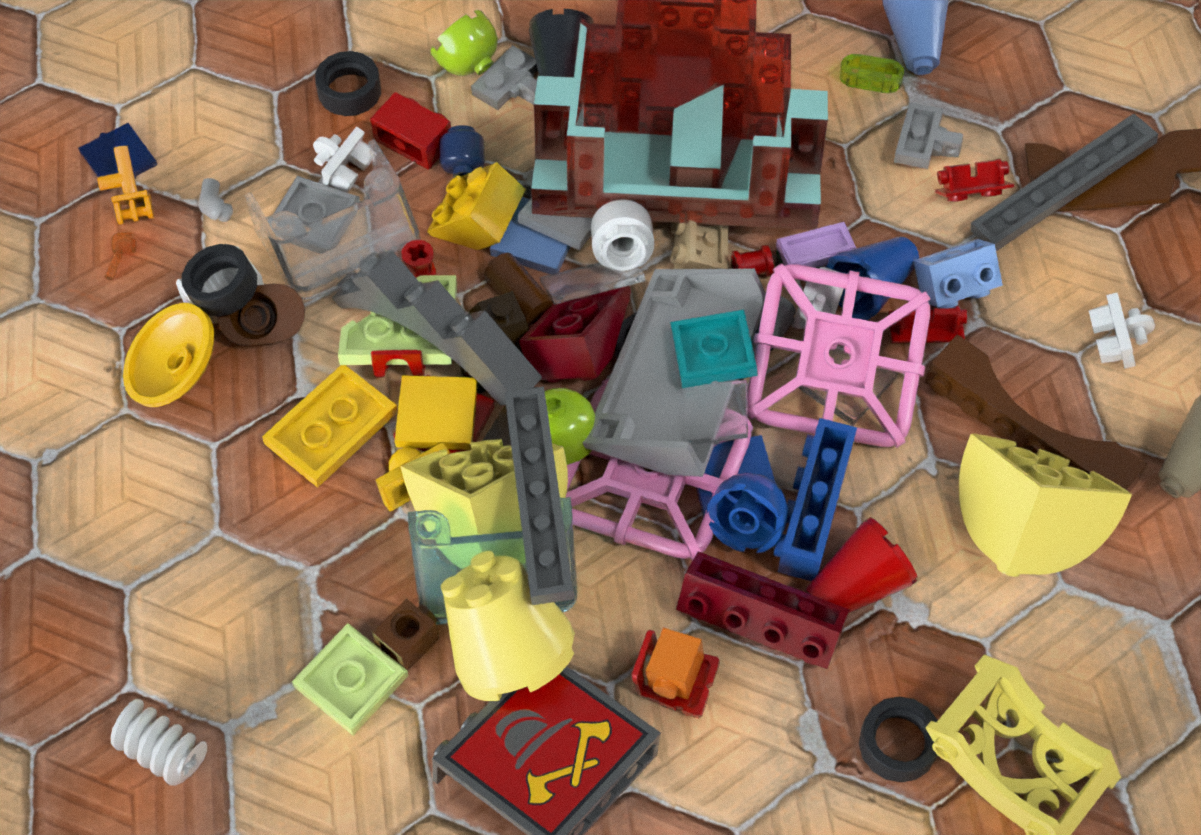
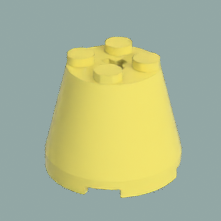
(497, 632)

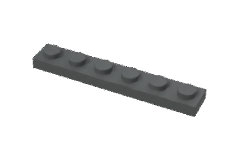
(1064, 182)
(538, 497)

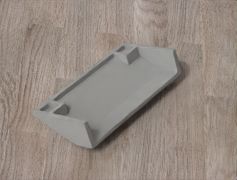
(644, 396)

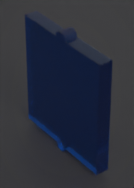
(101, 155)

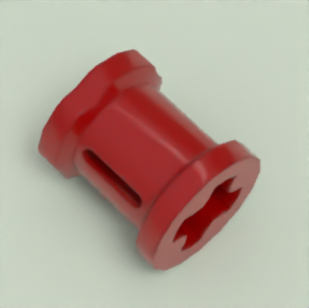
(418, 258)
(760, 260)

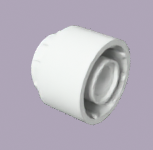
(624, 220)

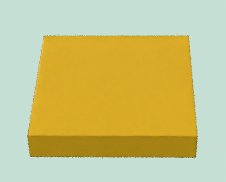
(436, 412)

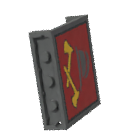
(549, 755)

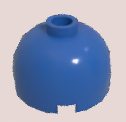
(748, 512)

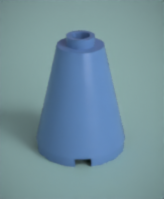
(918, 31)

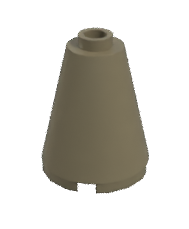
(1182, 466)

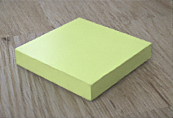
(350, 679)

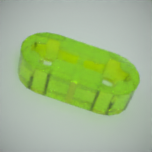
(871, 73)

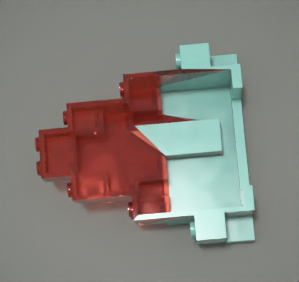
(683, 118)

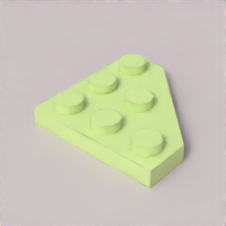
(382, 333)

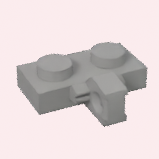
(507, 78)
(925, 137)

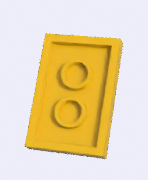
(330, 425)

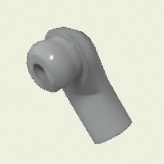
(211, 204)

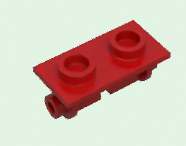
(960, 183)
(943, 326)

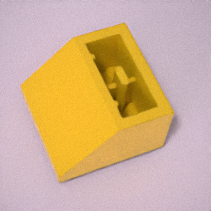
(477, 207)

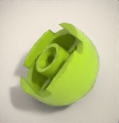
(467, 46)
(570, 421)

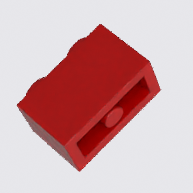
(410, 129)

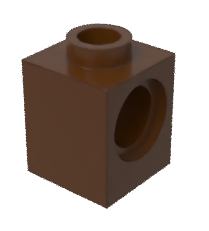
(407, 650)

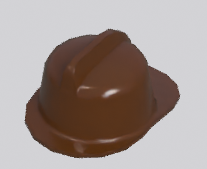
(269, 317)

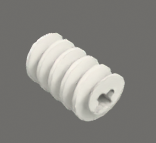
(154, 745)

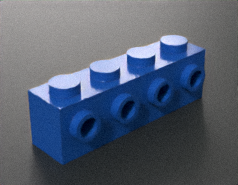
(817, 499)

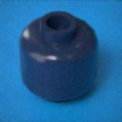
(461, 150)

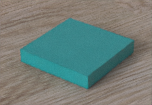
(713, 348)

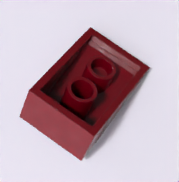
(576, 336)

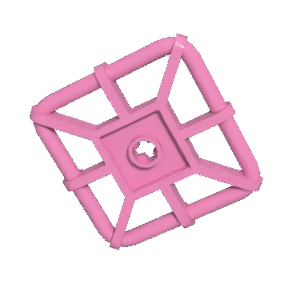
(860, 341)
(651, 489)

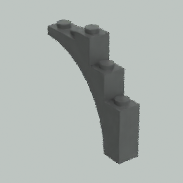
(430, 311)

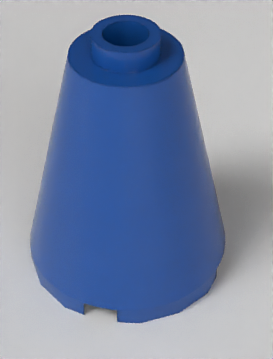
(884, 261)

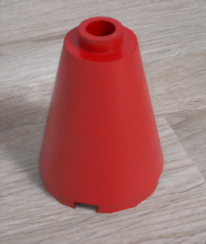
(864, 570)

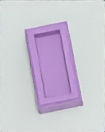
(815, 246)

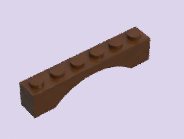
(968, 380)

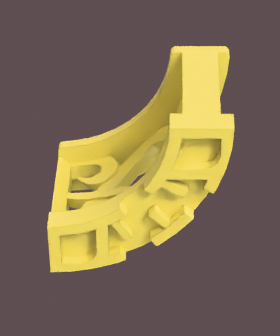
(1076, 754)

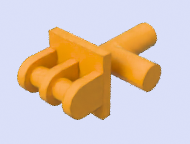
(130, 196)

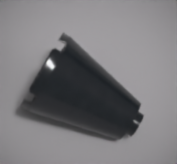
(556, 41)

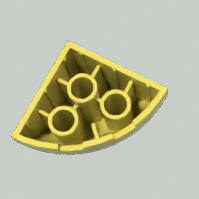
(473, 487)
(1033, 508)

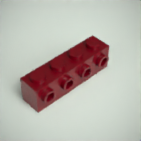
(762, 609)

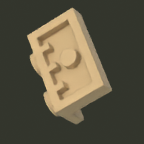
(699, 246)

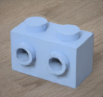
(959, 273)

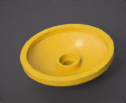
(169, 355)

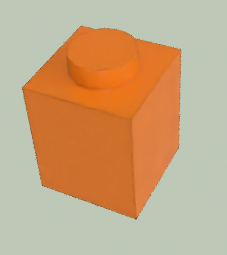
(674, 664)

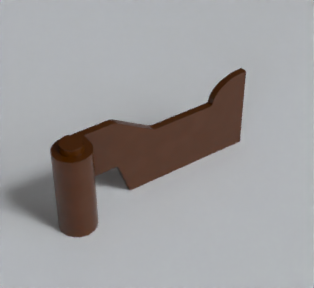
(1139, 182)

